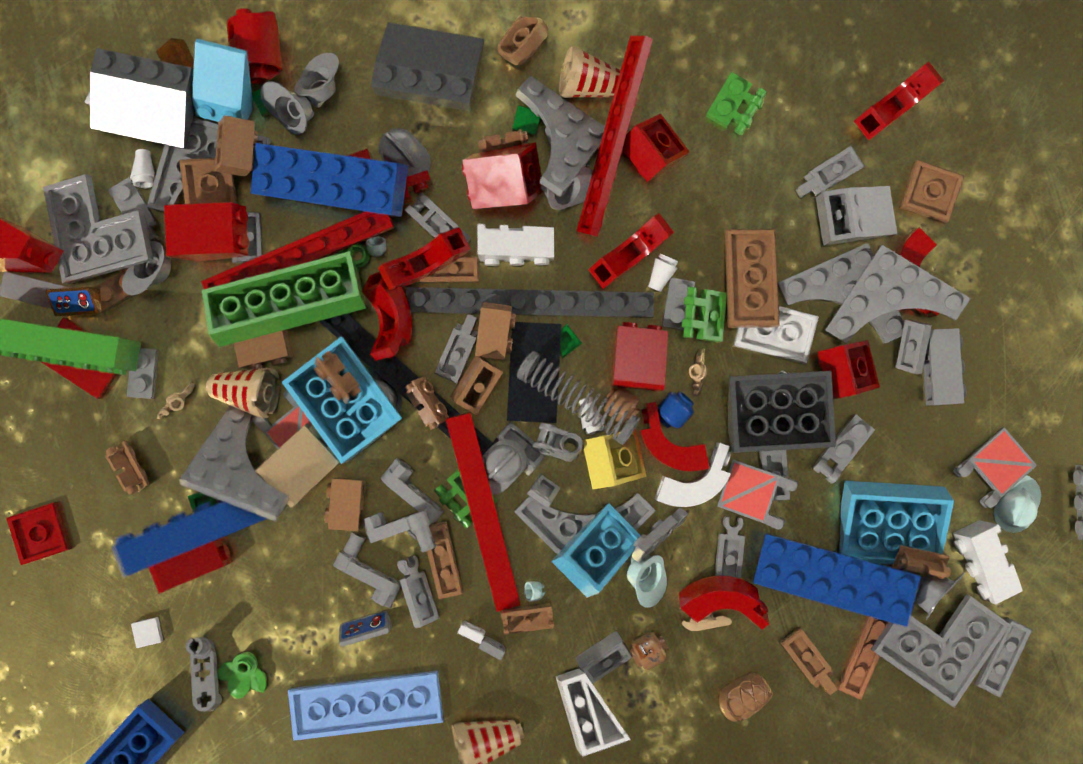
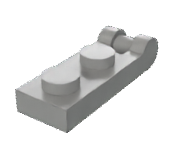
(435, 220)
(848, 443)

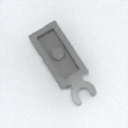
(660, 531)
(730, 550)
(417, 593)

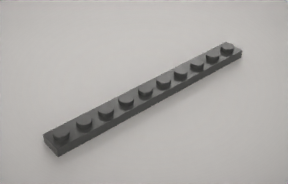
(532, 302)

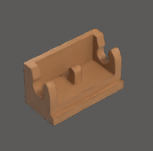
(527, 618)

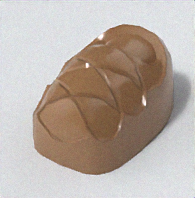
(523, 39)
(744, 697)

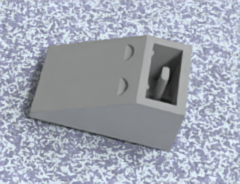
(855, 214)

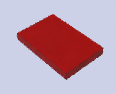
(90, 380)

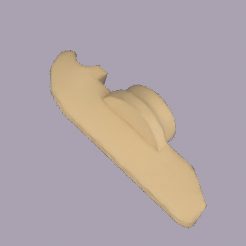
(698, 371)
(175, 401)
(707, 623)

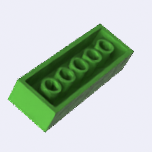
(283, 299)
(68, 347)

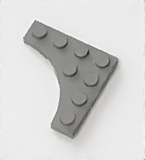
(569, 131)
(168, 181)
(834, 282)
(889, 286)
(226, 473)
(559, 527)

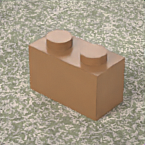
(235, 146)
(494, 330)
(262, 350)
(476, 384)
(345, 504)

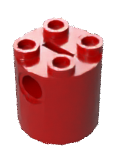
(260, 38)

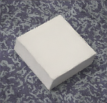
(471, 631)
(147, 632)

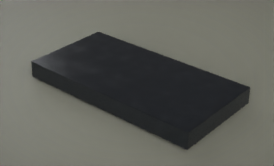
(526, 402)

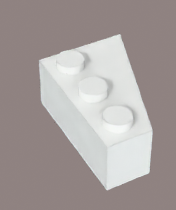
(515, 245)
(987, 562)
(588, 715)

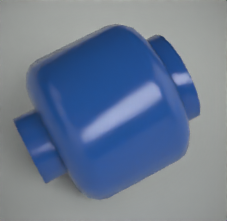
(675, 409)

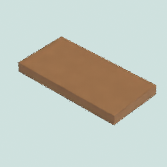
(751, 278)

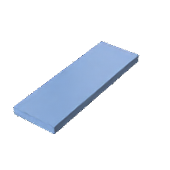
(365, 705)

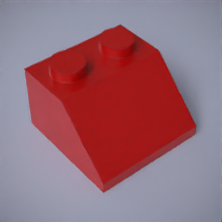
(653, 147)
(850, 368)

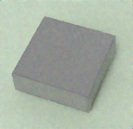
(543, 490)
(492, 647)

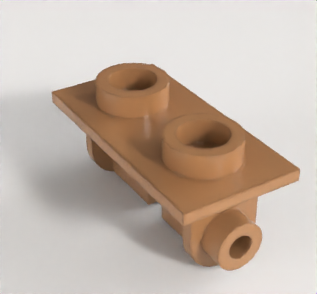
(511, 139)
(329, 370)
(422, 392)
(134, 477)
(922, 562)

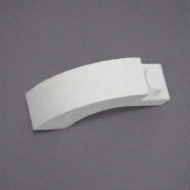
(700, 490)

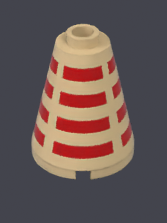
(587, 76)
(247, 390)
(485, 740)

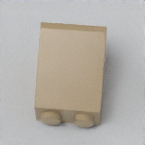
(298, 464)

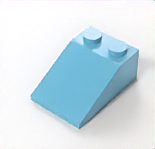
(221, 82)
(597, 551)

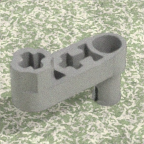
(397, 479)
(378, 528)
(346, 561)
(200, 688)

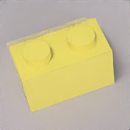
(611, 462)

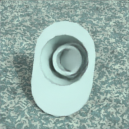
(1018, 506)
(648, 579)

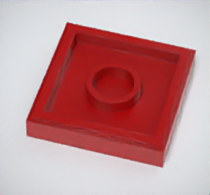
(39, 533)

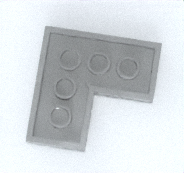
(91, 244)
(946, 660)

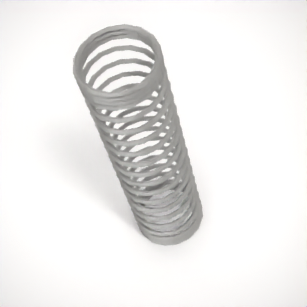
(528, 366)

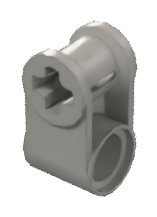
(555, 444)

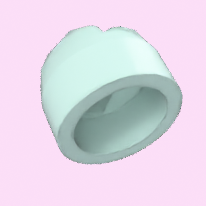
(376, 246)
(533, 591)

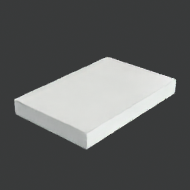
(788, 341)

